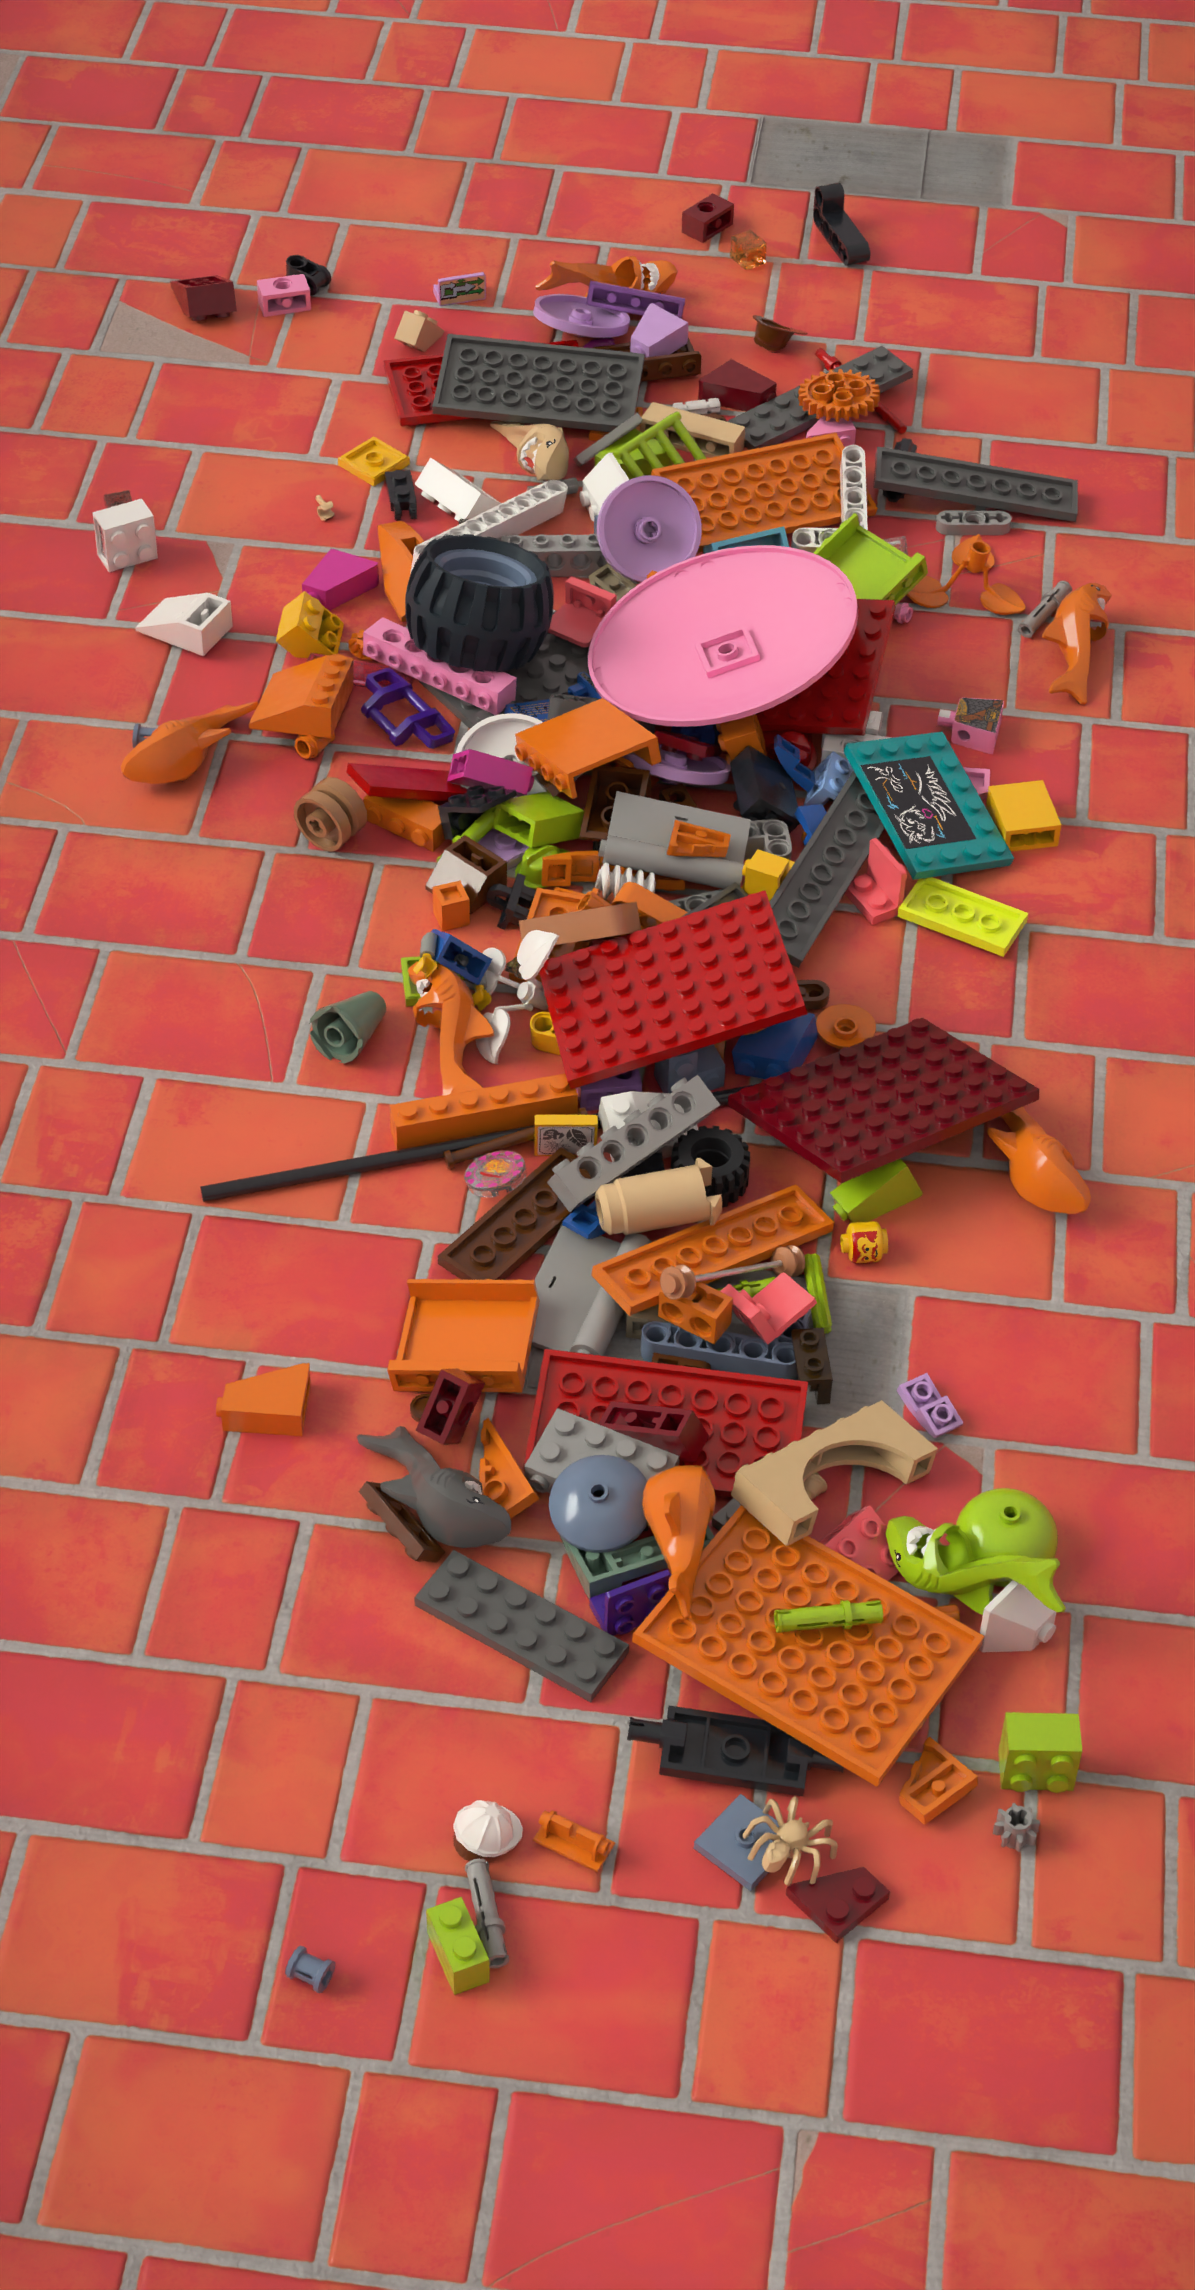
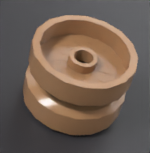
(330, 814)

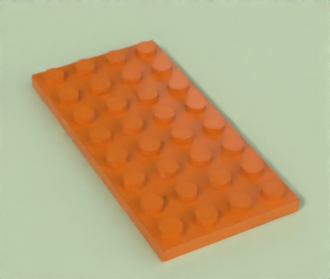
(765, 488)

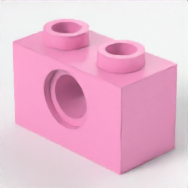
(283, 295)

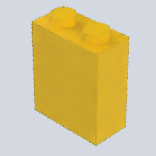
(1024, 815)

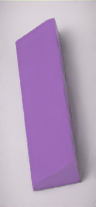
(630, 299)

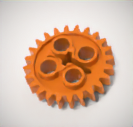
(838, 395)

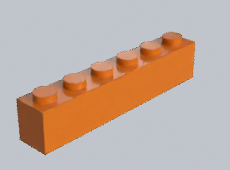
(480, 1111)

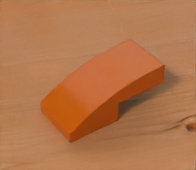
(570, 867)

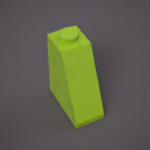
(636, 454)
(875, 1192)

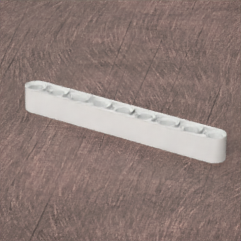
(511, 516)

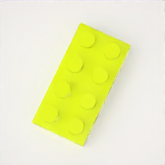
(963, 915)

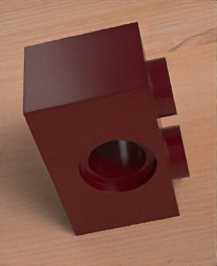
(707, 218)
(450, 1406)

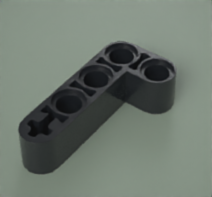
(837, 226)

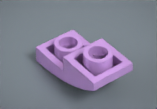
(931, 1410)

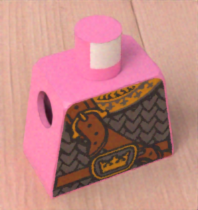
(974, 723)

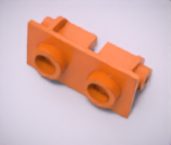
(573, 1840)

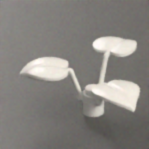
(531, 956)

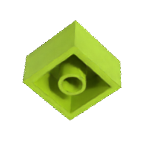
(1040, 1751)

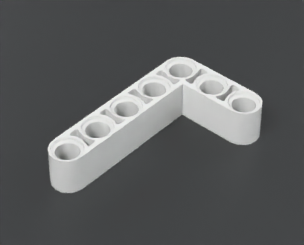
(852, 500)

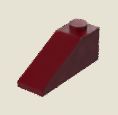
(661, 1427)

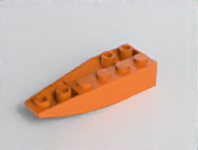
(396, 552)

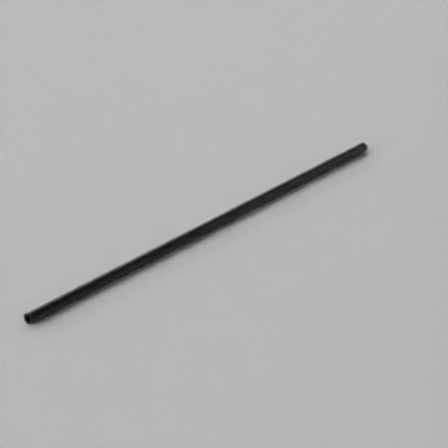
(367, 1163)

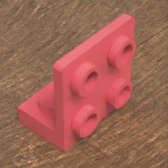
(881, 888)
(772, 1308)
(863, 1541)

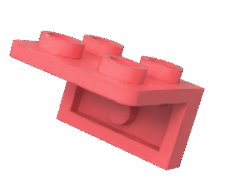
(582, 612)

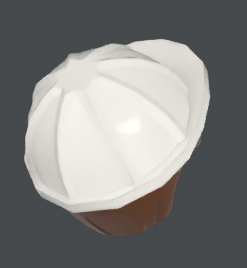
(485, 1830)

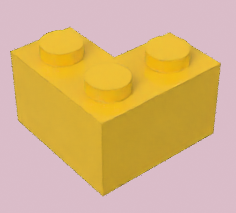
(765, 873)

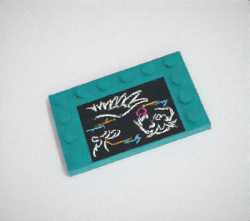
(928, 805)

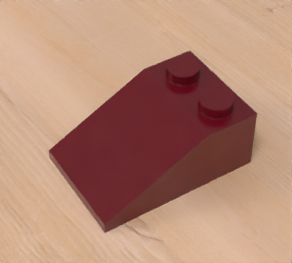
(205, 296)

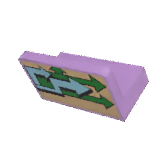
(460, 289)

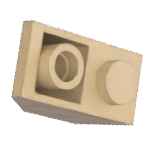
(418, 330)

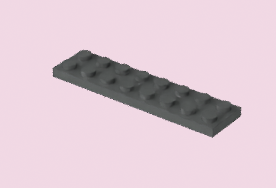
(784, 417)
(976, 484)

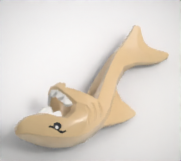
(542, 444)

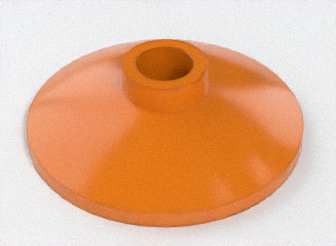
(845, 1025)

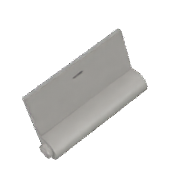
(642, 833)
(576, 1309)

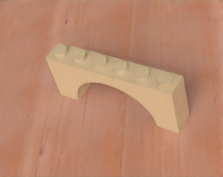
(871, 1438)

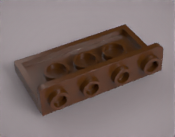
(677, 364)

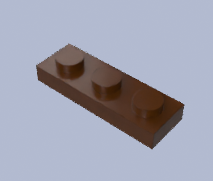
(402, 1524)

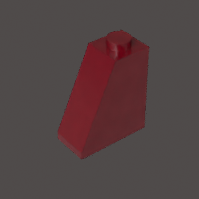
(737, 387)

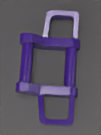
(413, 724)

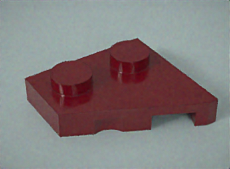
(695, 749)
(839, 1900)

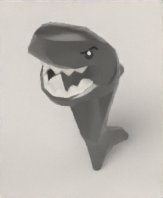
(440, 1495)

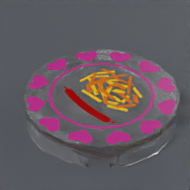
(495, 1173)

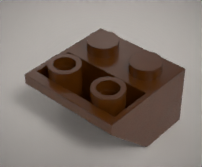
(471, 865)

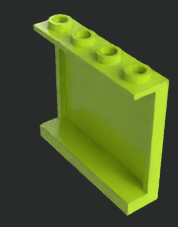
(871, 563)

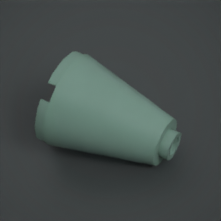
(347, 1025)

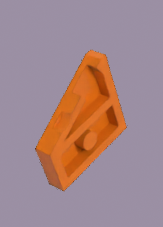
(697, 841)
(935, 1783)

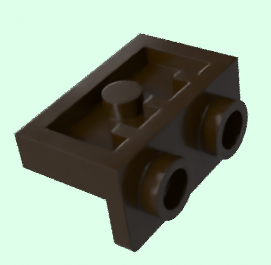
(813, 1362)

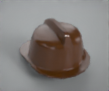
(773, 335)

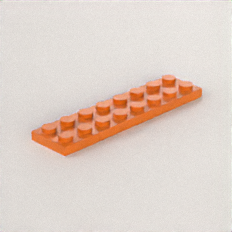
(735, 1241)

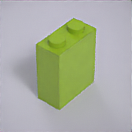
(538, 819)

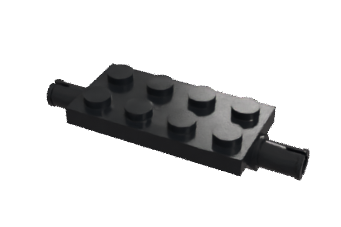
(730, 1750)

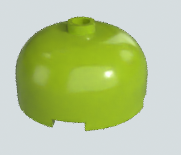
(1008, 1524)

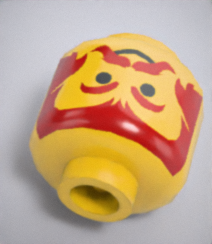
(864, 1242)

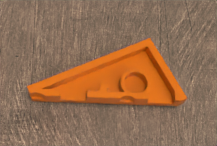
(501, 1474)

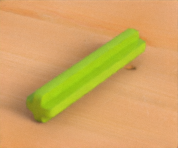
(816, 1287)

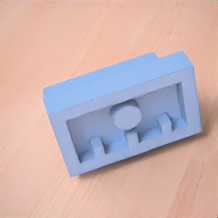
(829, 779)

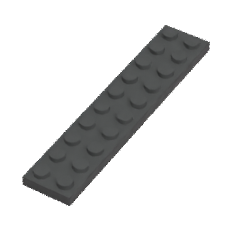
(825, 869)

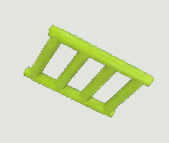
(658, 432)

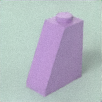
(659, 333)

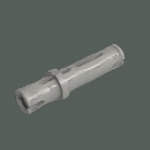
(1048, 605)
(489, 1925)

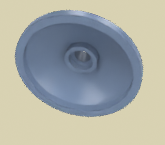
(602, 1521)

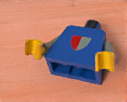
(457, 957)

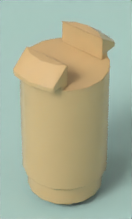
(658, 1200)

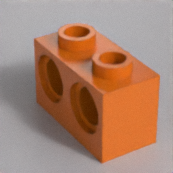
(703, 1313)

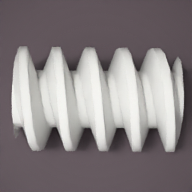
(612, 881)

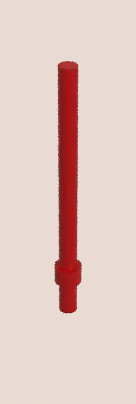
(832, 362)

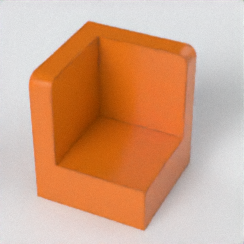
(451, 905)

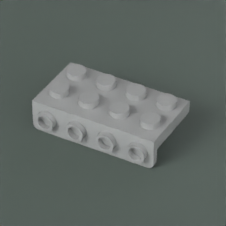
(574, 1438)

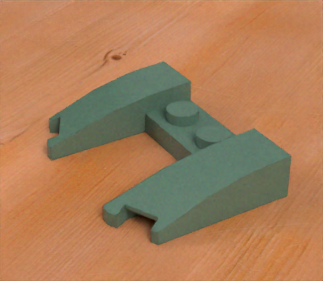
(608, 1570)

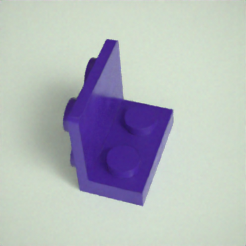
(630, 1604)

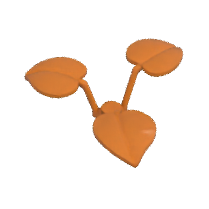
(976, 557)

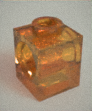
(748, 250)

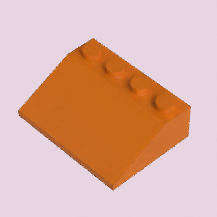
(306, 697)

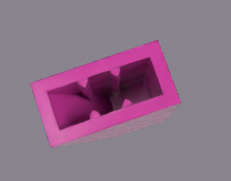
(341, 578)
(478, 768)

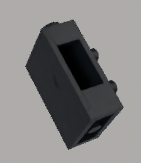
(763, 788)

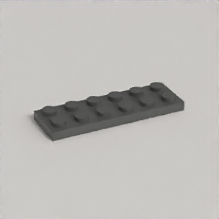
(522, 1625)

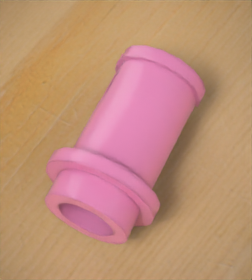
(903, 613)

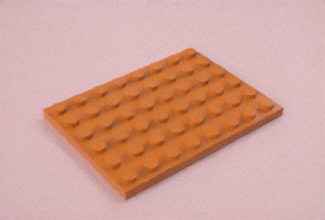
(834, 1688)

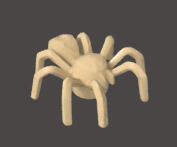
(790, 1840)

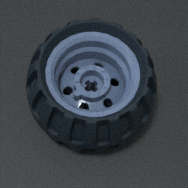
(479, 603)

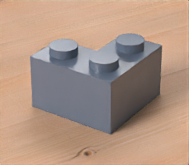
(701, 1062)

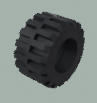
(721, 1151)

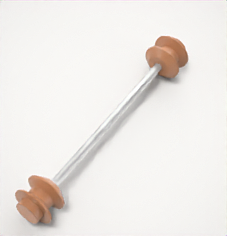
(681, 1281)

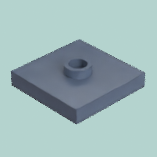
(727, 1848)

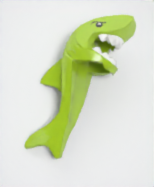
(955, 1570)

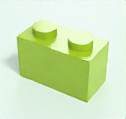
(458, 1945)

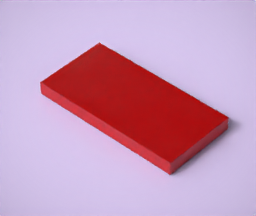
(404, 782)

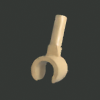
(324, 510)

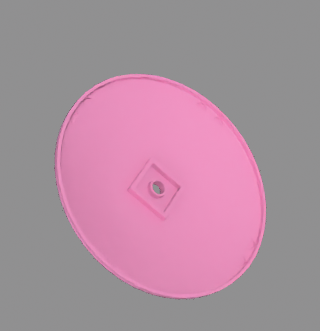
(767, 605)

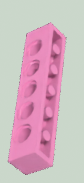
(393, 646)

